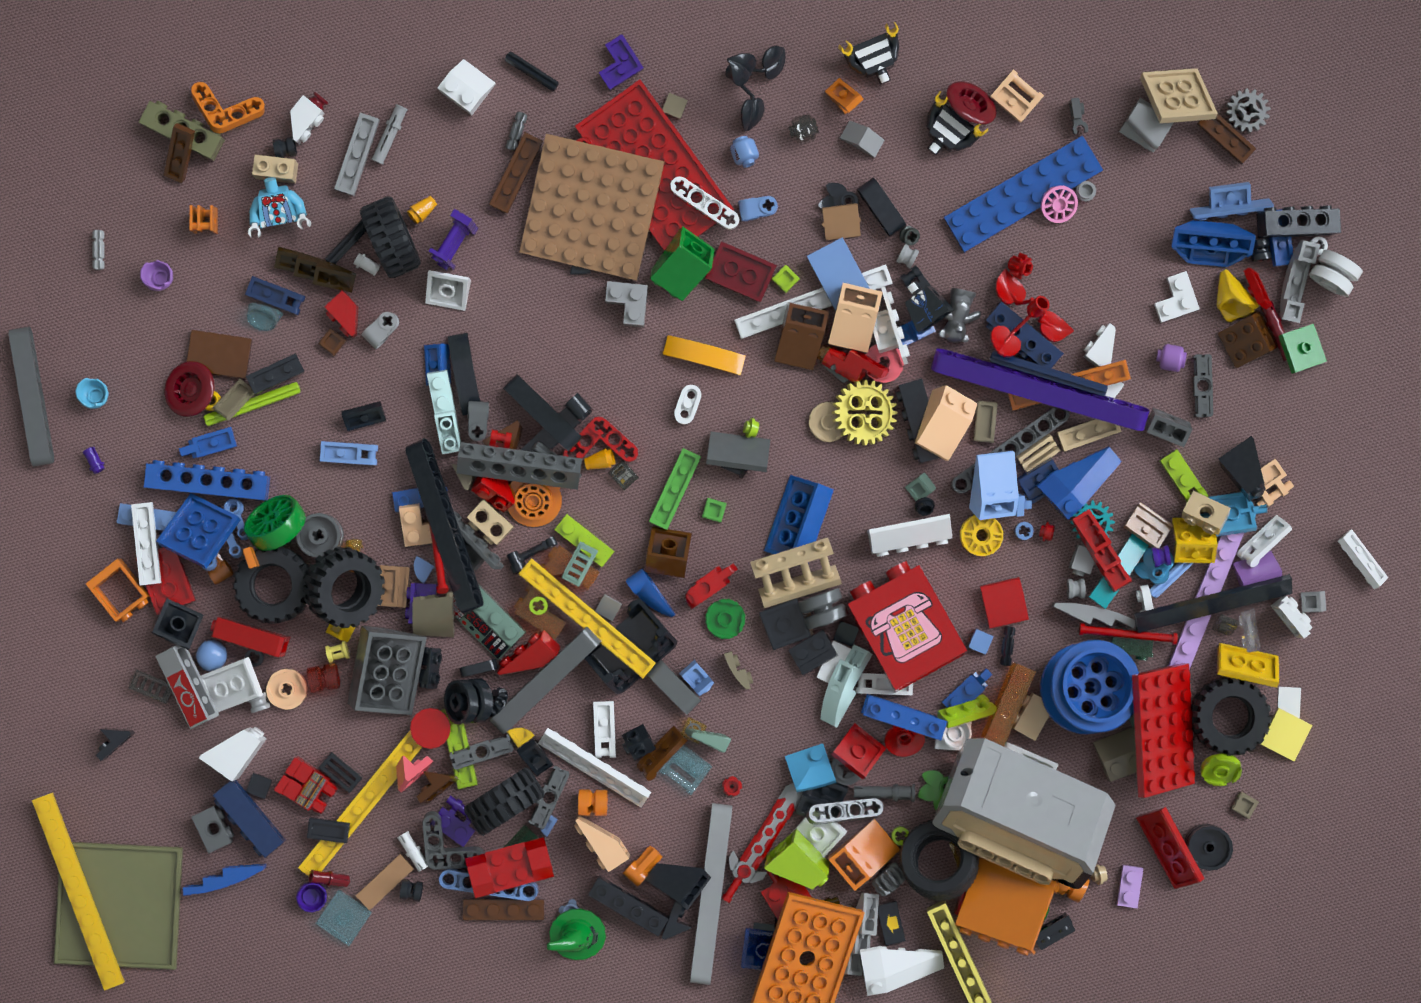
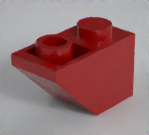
(345, 312)
(494, 491)

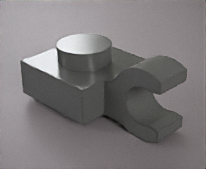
(1076, 113)

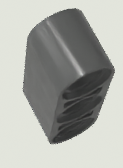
(673, 687)

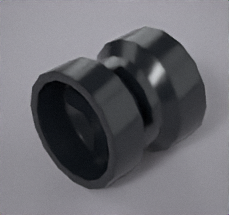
(282, 147)
(1264, 253)
(406, 890)

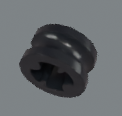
(260, 661)

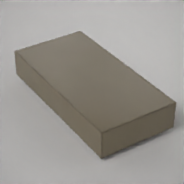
(234, 400)
(985, 421)

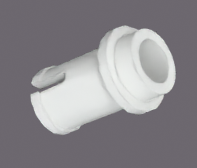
(366, 264)

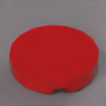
(430, 728)

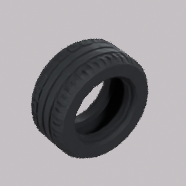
(928, 888)

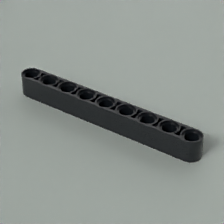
(444, 526)

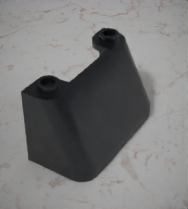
(643, 631)

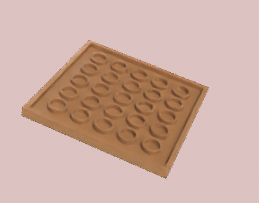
(591, 207)

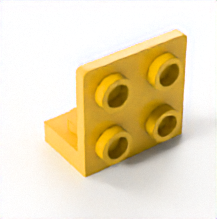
(1193, 543)

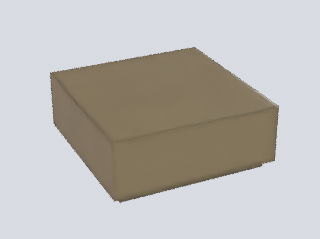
(674, 106)
(1244, 805)

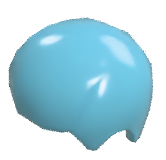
(92, 393)

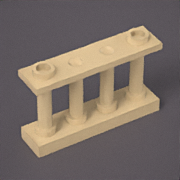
(799, 586)

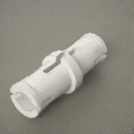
(413, 851)

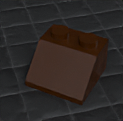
(668, 552)

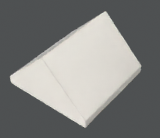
(447, 290)

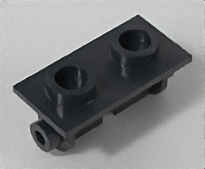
(430, 677)

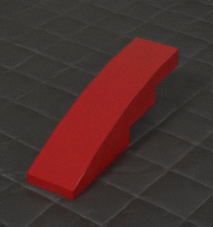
(1101, 550)

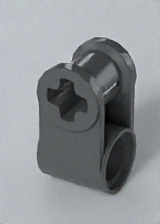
(477, 416)

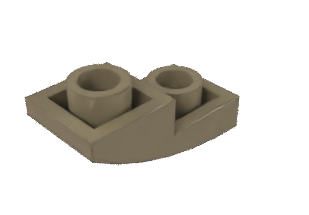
(741, 675)

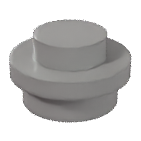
(1085, 191)

